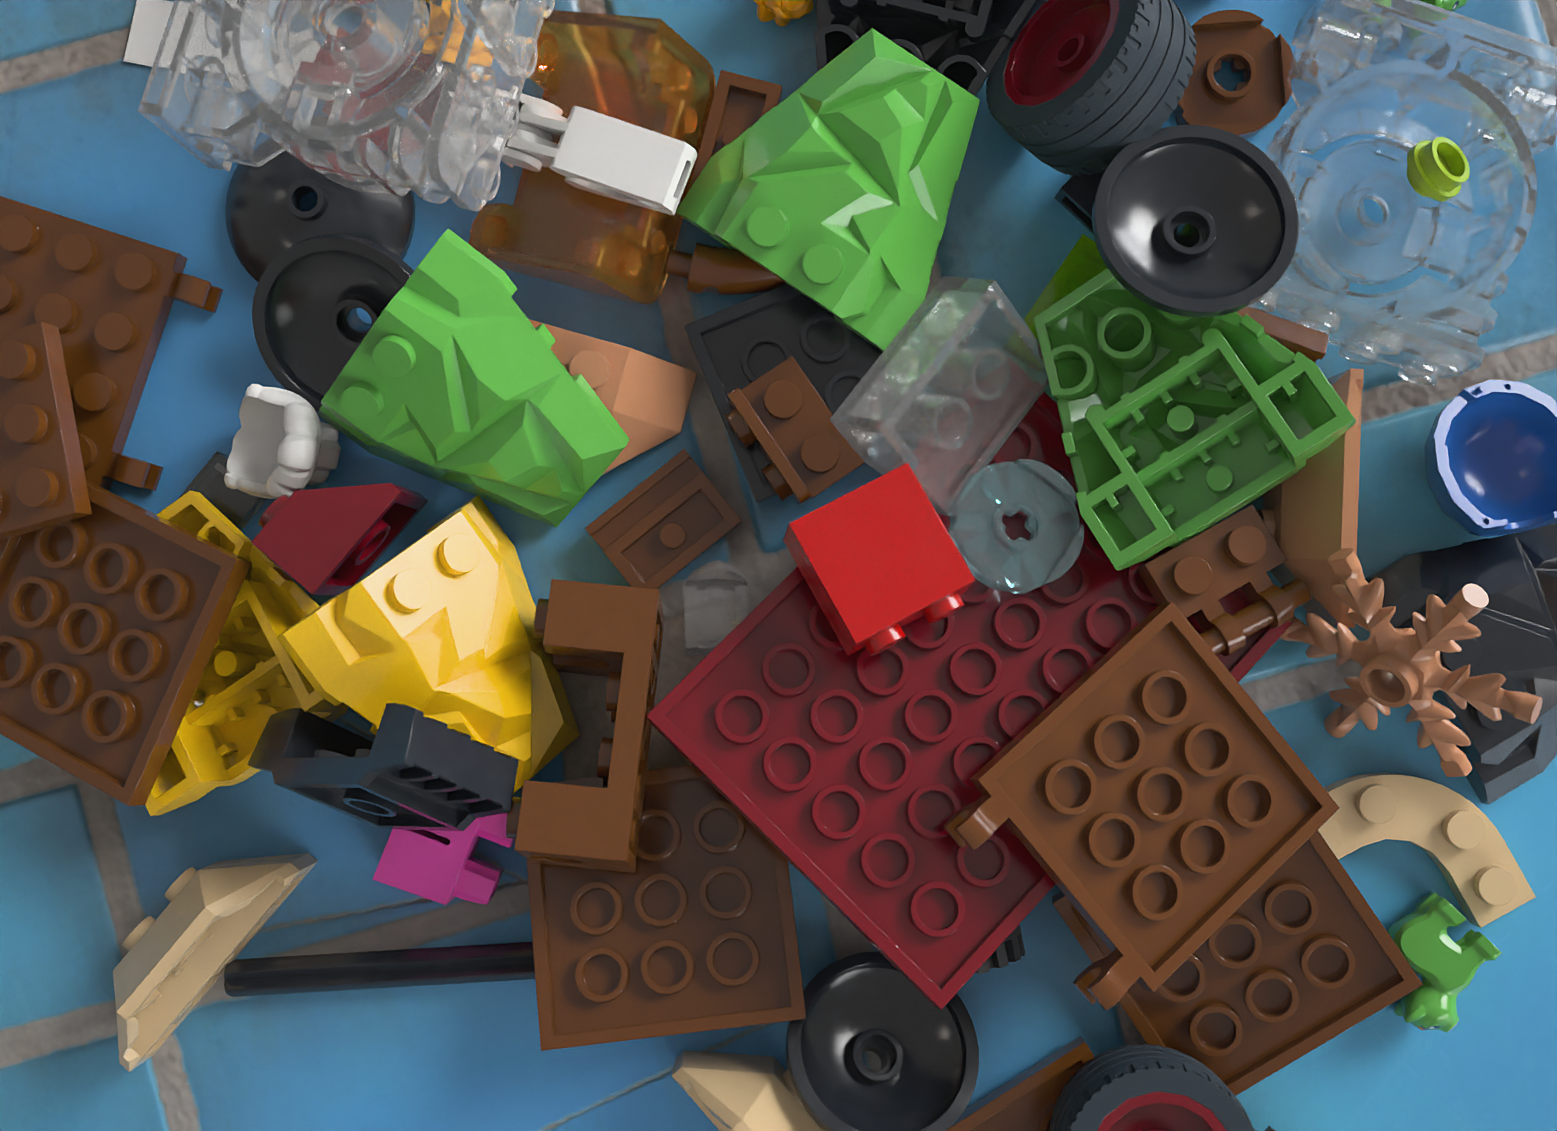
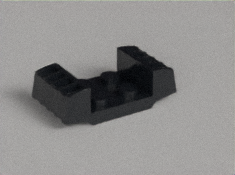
(405, 779)

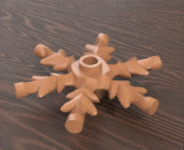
(1406, 664)

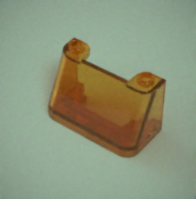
(579, 238)

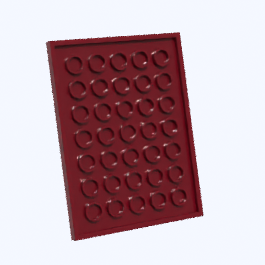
(871, 755)

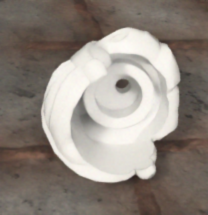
(279, 445)

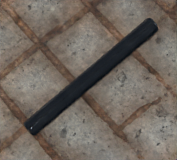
(379, 969)

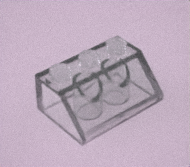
(946, 389)

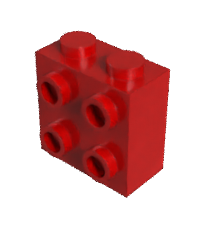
(879, 561)

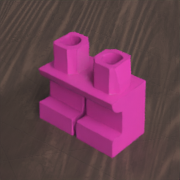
(443, 862)

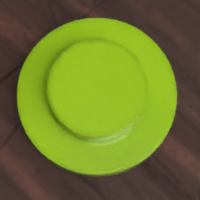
(1437, 168)

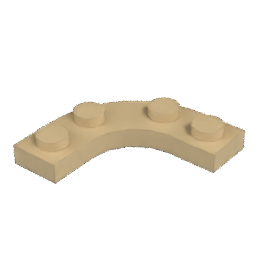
(1439, 822)

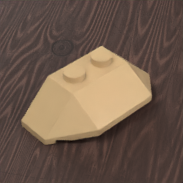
(191, 942)
(742, 1091)

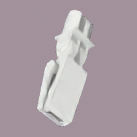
(601, 154)

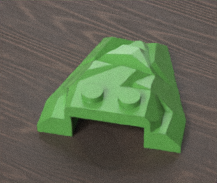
(845, 185)
(474, 392)
(1176, 415)

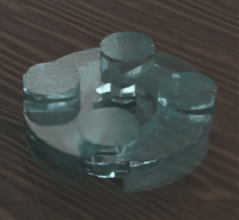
(1052, 520)

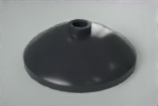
(1216, 195)
(267, 219)
(310, 303)
(923, 1051)

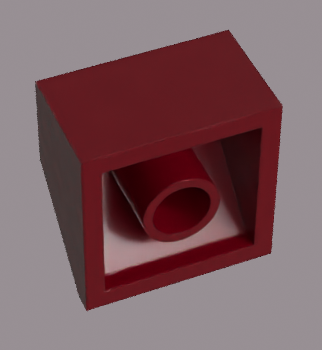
(335, 534)

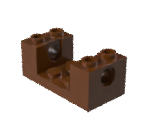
(616, 636)

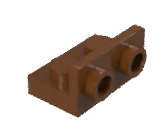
(793, 432)

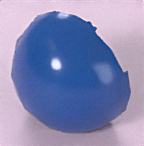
(1495, 458)

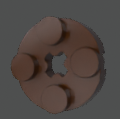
(1250, 50)

